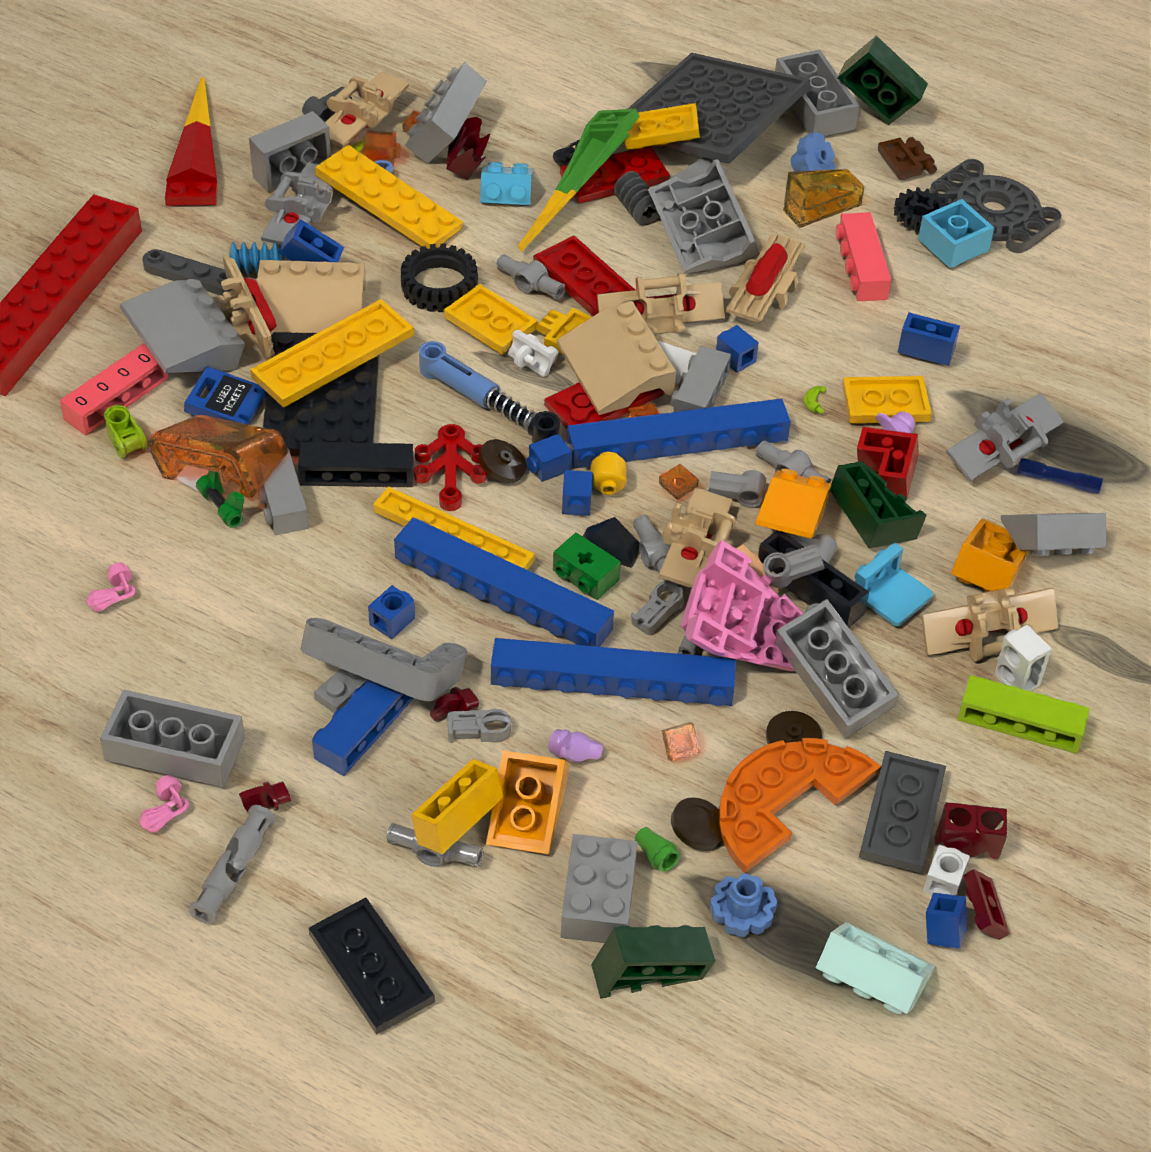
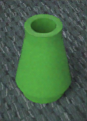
(658, 850)

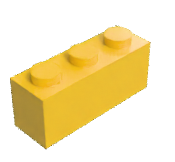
(457, 806)

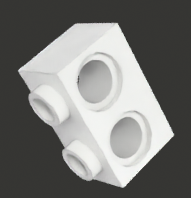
(1022, 659)

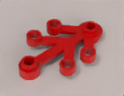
(449, 437)

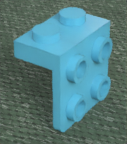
(506, 184)
(892, 590)

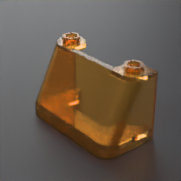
(232, 448)

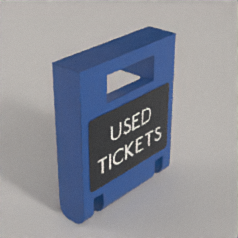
(228, 397)

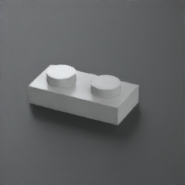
(338, 689)

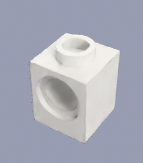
(942, 881)

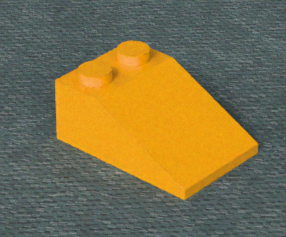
(794, 503)
(989, 558)
(530, 802)

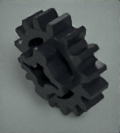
(914, 205)

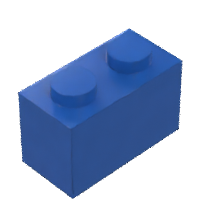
(309, 244)
(928, 339)

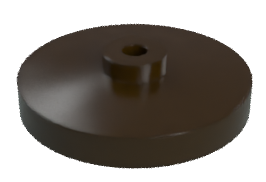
(502, 461)
(792, 727)
(697, 823)

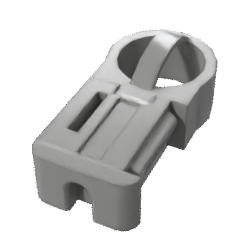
(657, 611)
(472, 725)

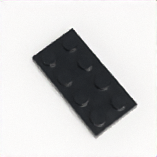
(371, 965)

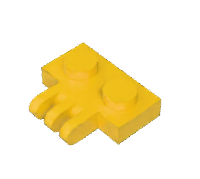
(556, 325)

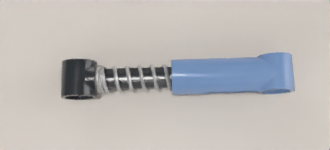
(439, 365)

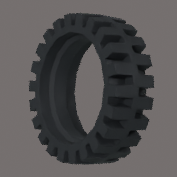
(435, 258)

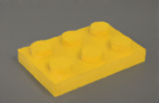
(664, 126)
(489, 318)
(885, 395)

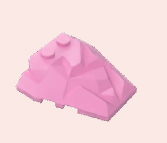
(737, 611)

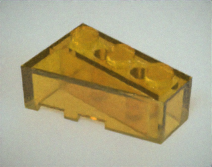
(820, 195)

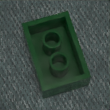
(882, 80)

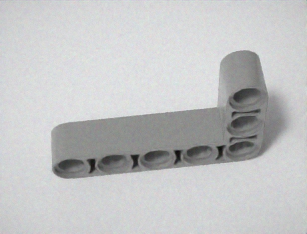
(382, 663)

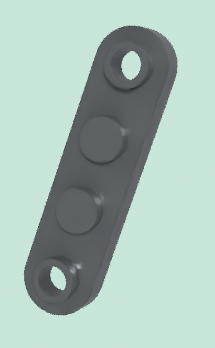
(180, 268)

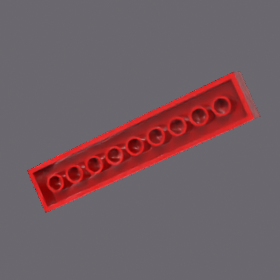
(62, 282)

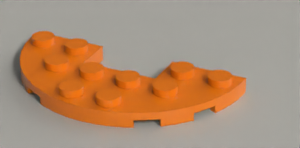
(775, 778)

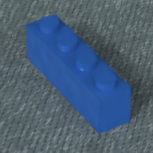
(357, 726)

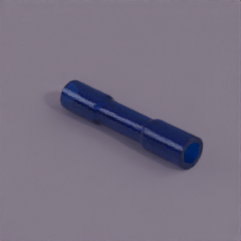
(1077, 480)

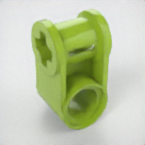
(123, 431)

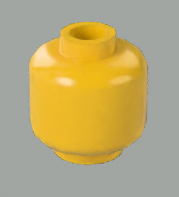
(608, 472)

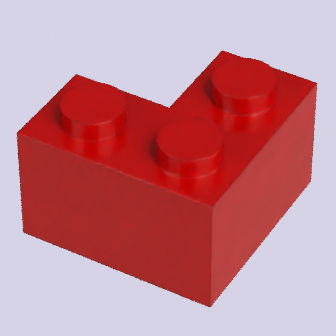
(891, 454)

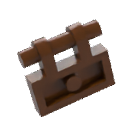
(906, 158)

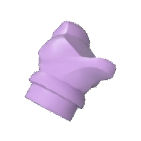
(900, 422)
(574, 746)

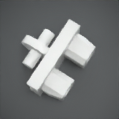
(531, 353)

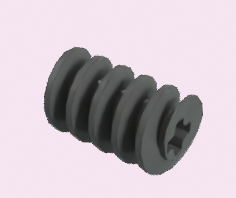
(636, 198)

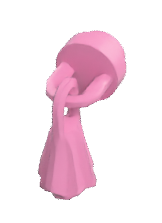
(118, 576)
(155, 818)

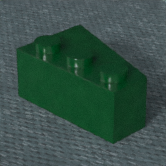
(874, 508)
(651, 955)

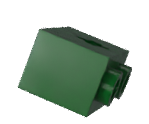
(586, 566)

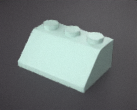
(874, 968)

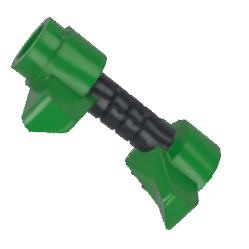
(229, 509)

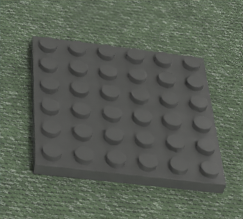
(731, 102)

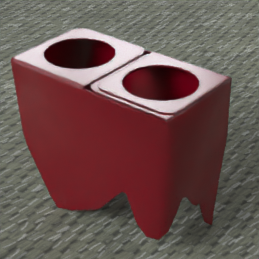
(473, 145)
(968, 819)

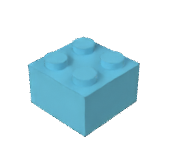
(955, 233)

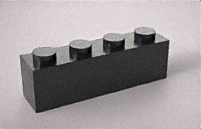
(356, 464)
(842, 592)

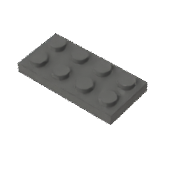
(903, 812)

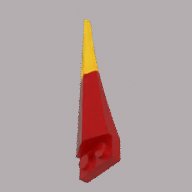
(193, 170)

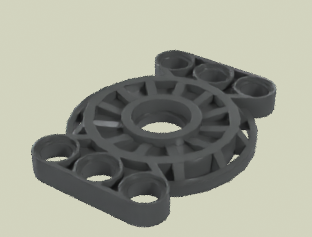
(1020, 204)

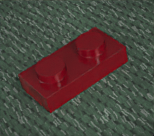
(986, 904)

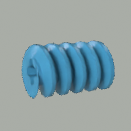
(251, 258)

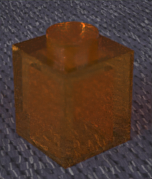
(381, 146)

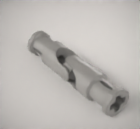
(241, 849)

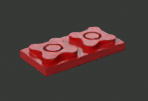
(603, 181)
(581, 272)
(575, 407)

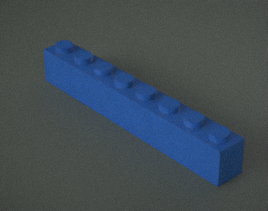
(680, 432)
(503, 584)
(613, 671)

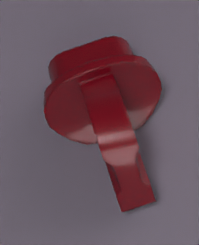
(454, 701)
(265, 796)

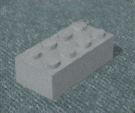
(828, 103)
(445, 112)
(836, 668)
(173, 738)

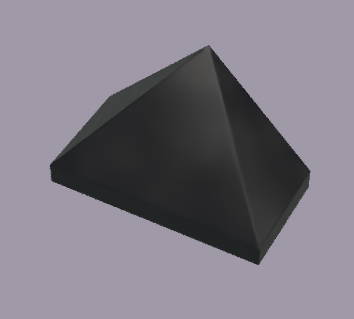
(614, 539)

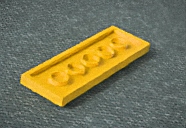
(388, 197)
(332, 352)

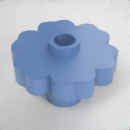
(813, 154)
(743, 905)

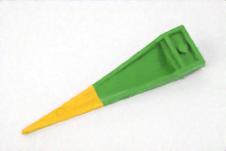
(598, 141)

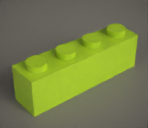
(1023, 714)

